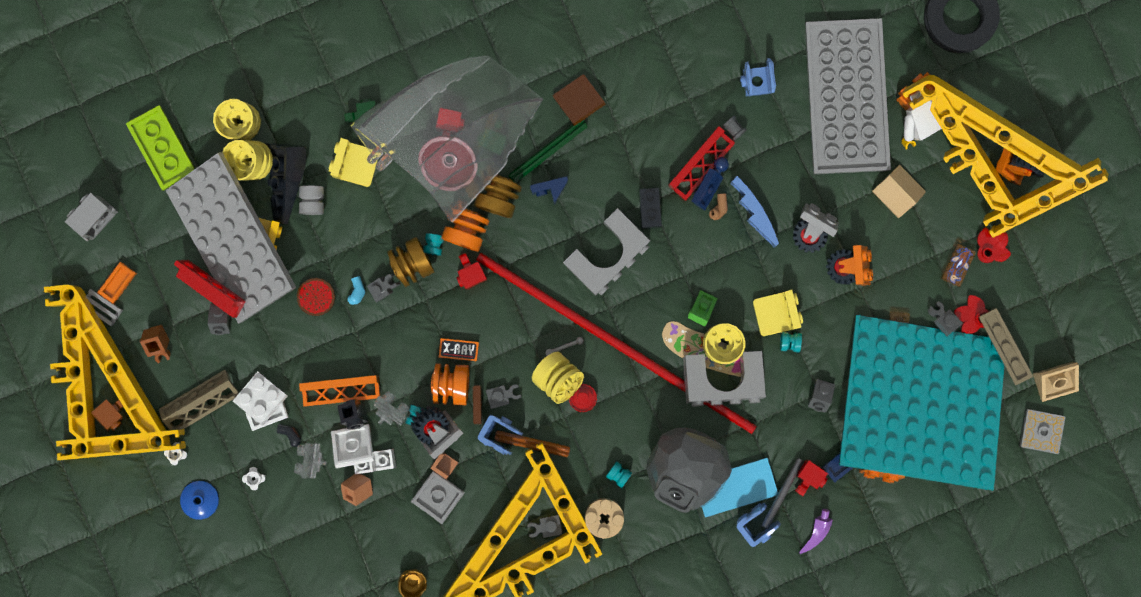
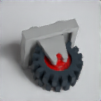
(813, 229)
(435, 430)

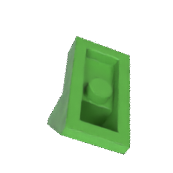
(702, 308)

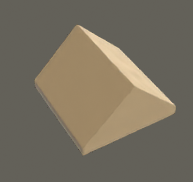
(899, 191)
(1057, 381)

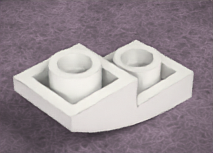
(382, 460)

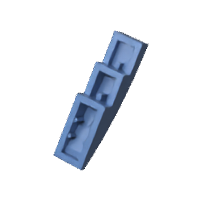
(759, 219)

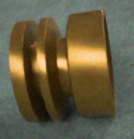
(498, 196)
(410, 262)

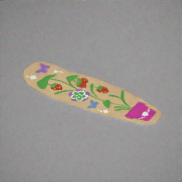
(690, 342)

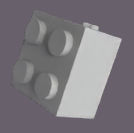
(90, 216)

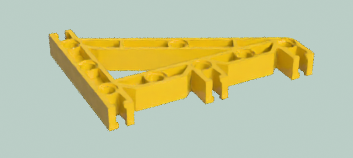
(968, 112)
(93, 335)
(533, 562)

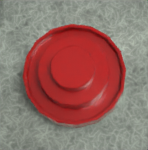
(583, 399)

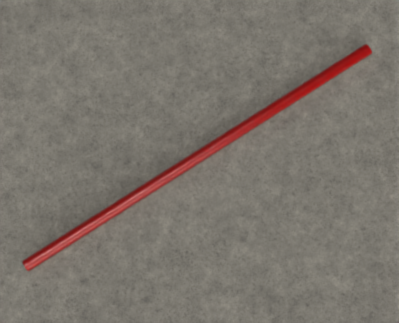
(607, 337)

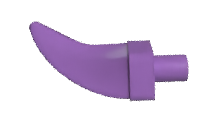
(821, 528)

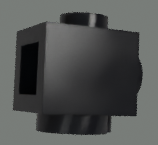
(353, 414)

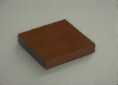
(578, 100)

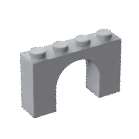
(632, 242)
(700, 391)

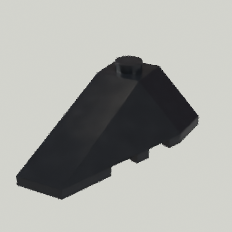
(285, 178)

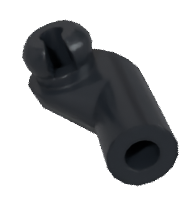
(292, 434)

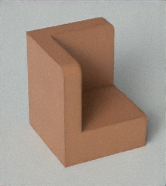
(444, 465)
(356, 489)

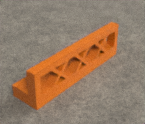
(304, 387)

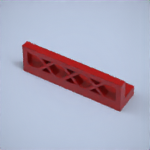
(719, 132)
(209, 288)

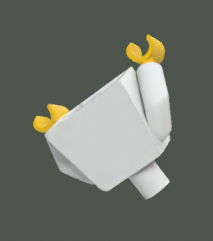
(920, 122)

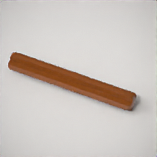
(531, 443)

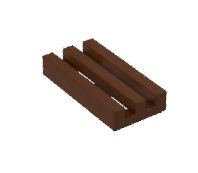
(477, 405)

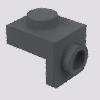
(218, 321)
(821, 396)

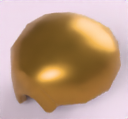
(412, 583)

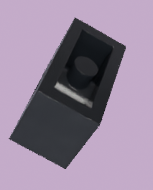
(650, 208)

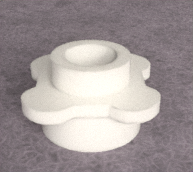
(174, 459)
(248, 478)

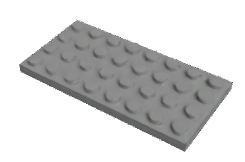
(847, 96)
(230, 235)

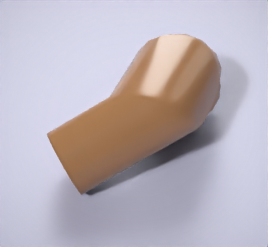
(721, 209)

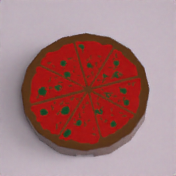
(316, 297)

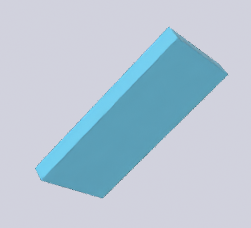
(744, 486)

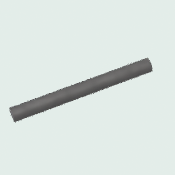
(782, 493)

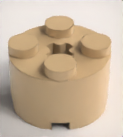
(604, 529)

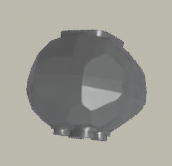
(687, 469)

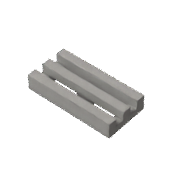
(113, 306)

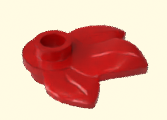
(995, 245)
(970, 314)

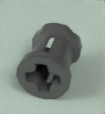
(734, 128)

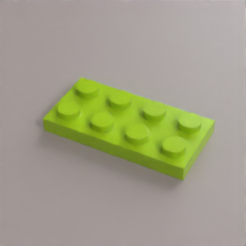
(160, 147)

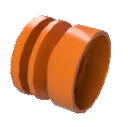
(465, 230)
(450, 384)

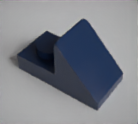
(556, 187)

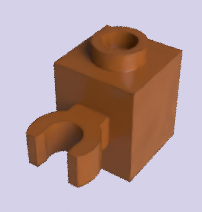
(155, 342)
(108, 415)

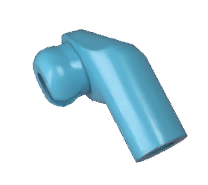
(358, 292)

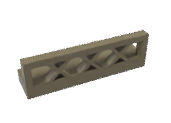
(1005, 346)
(196, 400)

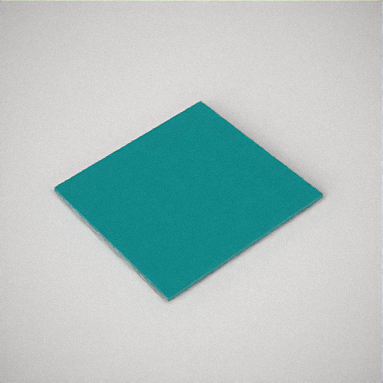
(922, 403)

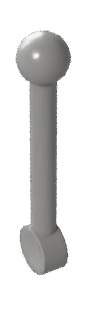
(579, 340)

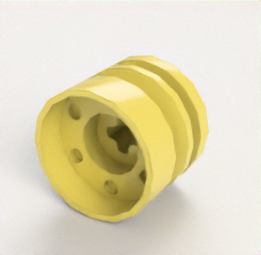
(226, 120)
(248, 159)
(732, 351)
(557, 377)

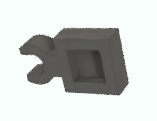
(382, 287)
(946, 321)
(499, 396)
(549, 526)

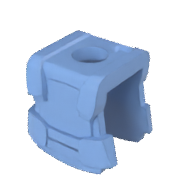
(765, 73)
(489, 426)
(764, 535)

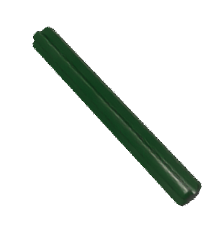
(547, 151)

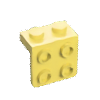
(352, 163)
(777, 313)

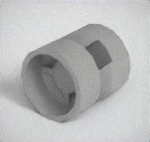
(311, 200)

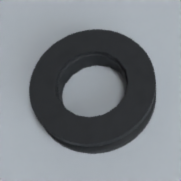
(959, 43)

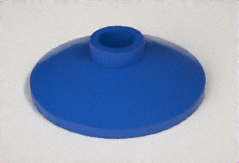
(208, 496)

